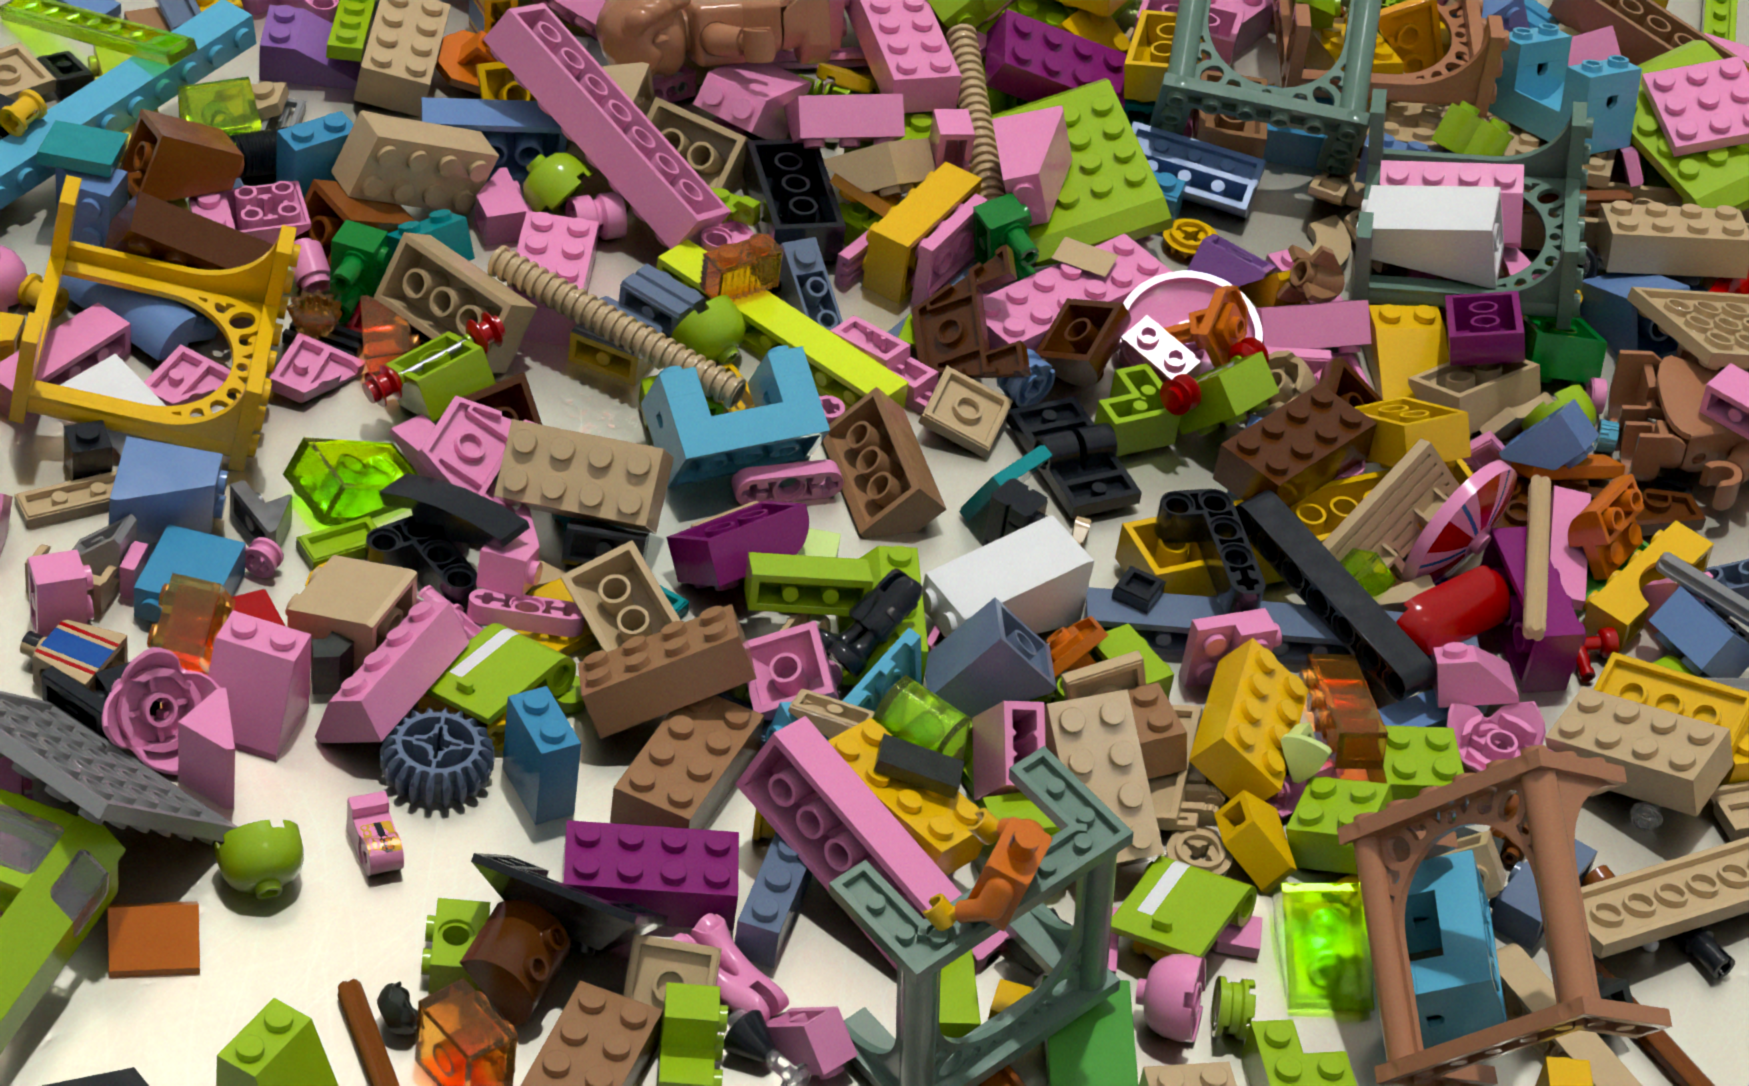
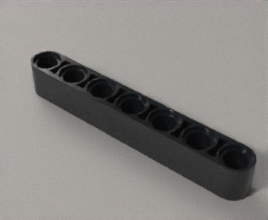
(1335, 596)

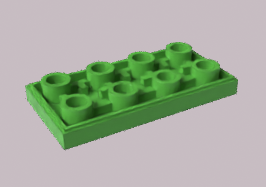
(1095, 1046)

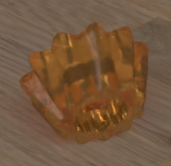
(314, 313)

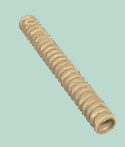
(973, 96)
(612, 324)

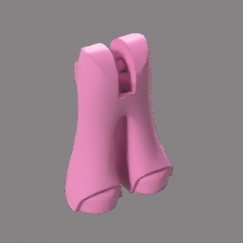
(739, 979)

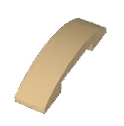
(1334, 187)

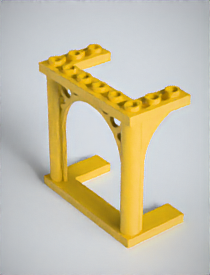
(242, 292)

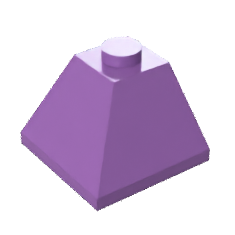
(1229, 262)

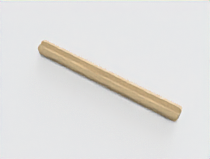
(1537, 558)

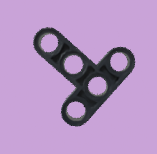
(426, 552)

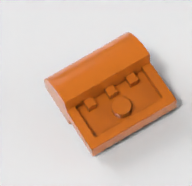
(1609, 526)

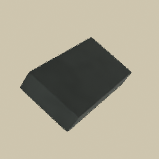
(919, 766)

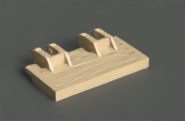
(1390, 512)
(1184, 798)

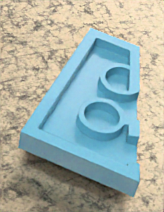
(898, 661)

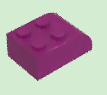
(1484, 329)
(719, 549)

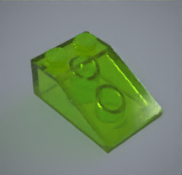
(344, 477)
(1323, 947)

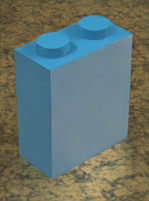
(311, 149)
(191, 555)
(541, 755)

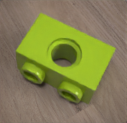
(452, 933)

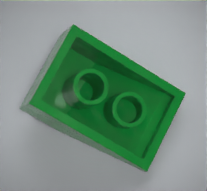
(1564, 353)

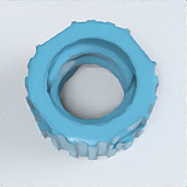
(1608, 436)

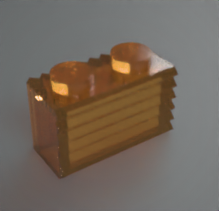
(742, 267)

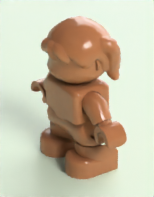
(712, 32)
(1682, 436)

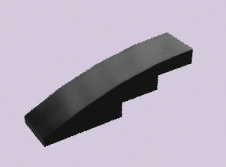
(461, 512)

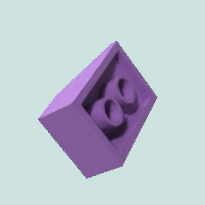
(296, 48)

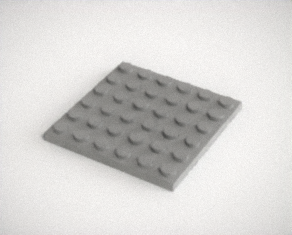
(98, 774)

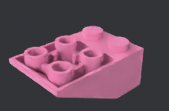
(256, 209)

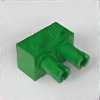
(1003, 223)
(357, 264)

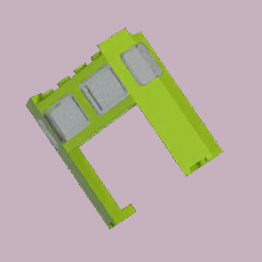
(53, 890)

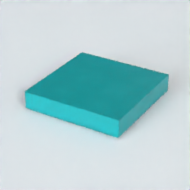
(82, 148)
(1020, 470)

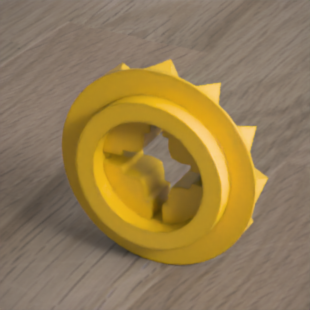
(1183, 234)

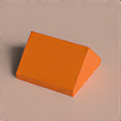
(153, 939)

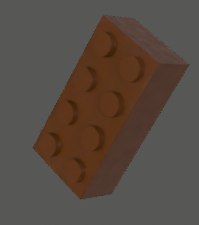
(1296, 448)

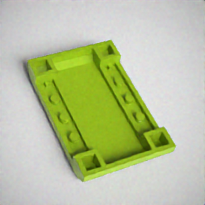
(1702, 177)
(1109, 179)

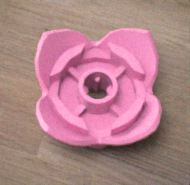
(126, 712)
(1495, 737)

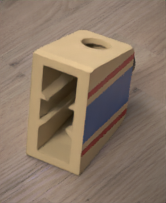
(76, 651)

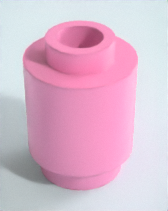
(312, 267)

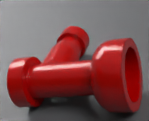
(1603, 643)

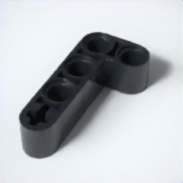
(1214, 523)

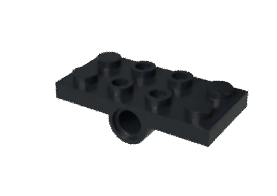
(1084, 458)

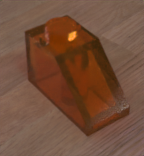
(384, 334)

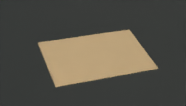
(1085, 256)

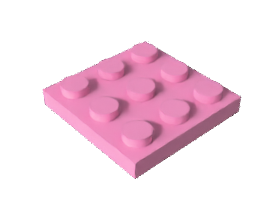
(1701, 104)

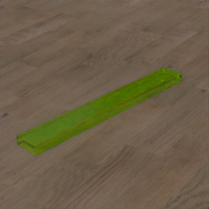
(100, 30)

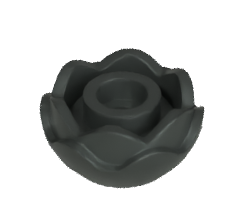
(397, 1009)

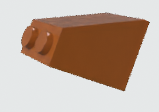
(179, 158)
(330, 207)

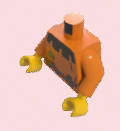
(1004, 876)

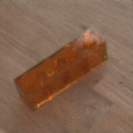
(1344, 711)

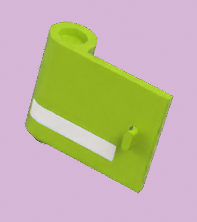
(500, 665)
(1182, 907)

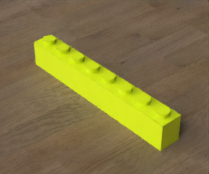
(834, 364)

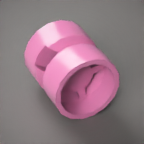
(606, 209)

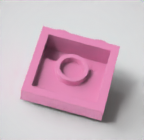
(1218, 636)

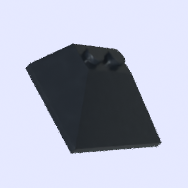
(588, 919)

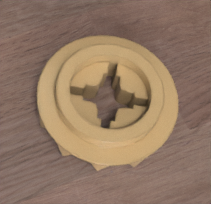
(1195, 843)

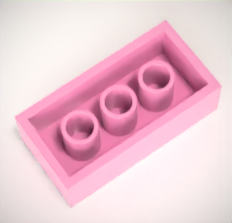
(562, 247)

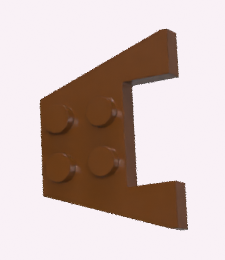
(953, 325)

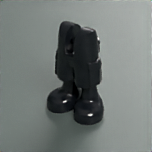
(874, 621)

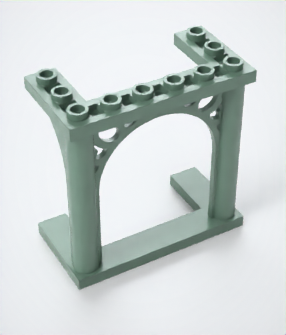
(1342, 124)
(1547, 170)
(1069, 954)

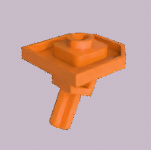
(459, 57)
(1216, 326)
(1071, 645)

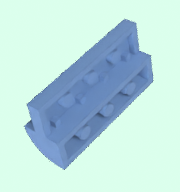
(1213, 173)
(155, 321)

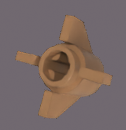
(1313, 277)

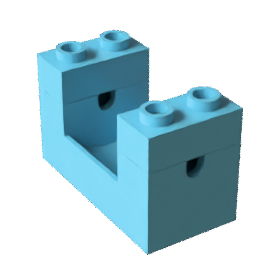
(1541, 87)
(779, 430)
(1463, 986)

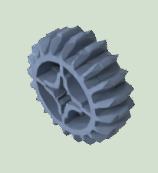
(437, 757)

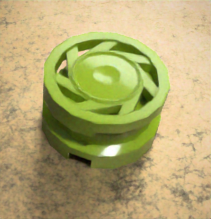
(1232, 1007)

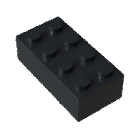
(794, 194)

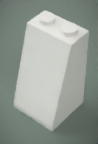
(1439, 230)
(1032, 572)

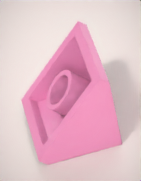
(208, 750)

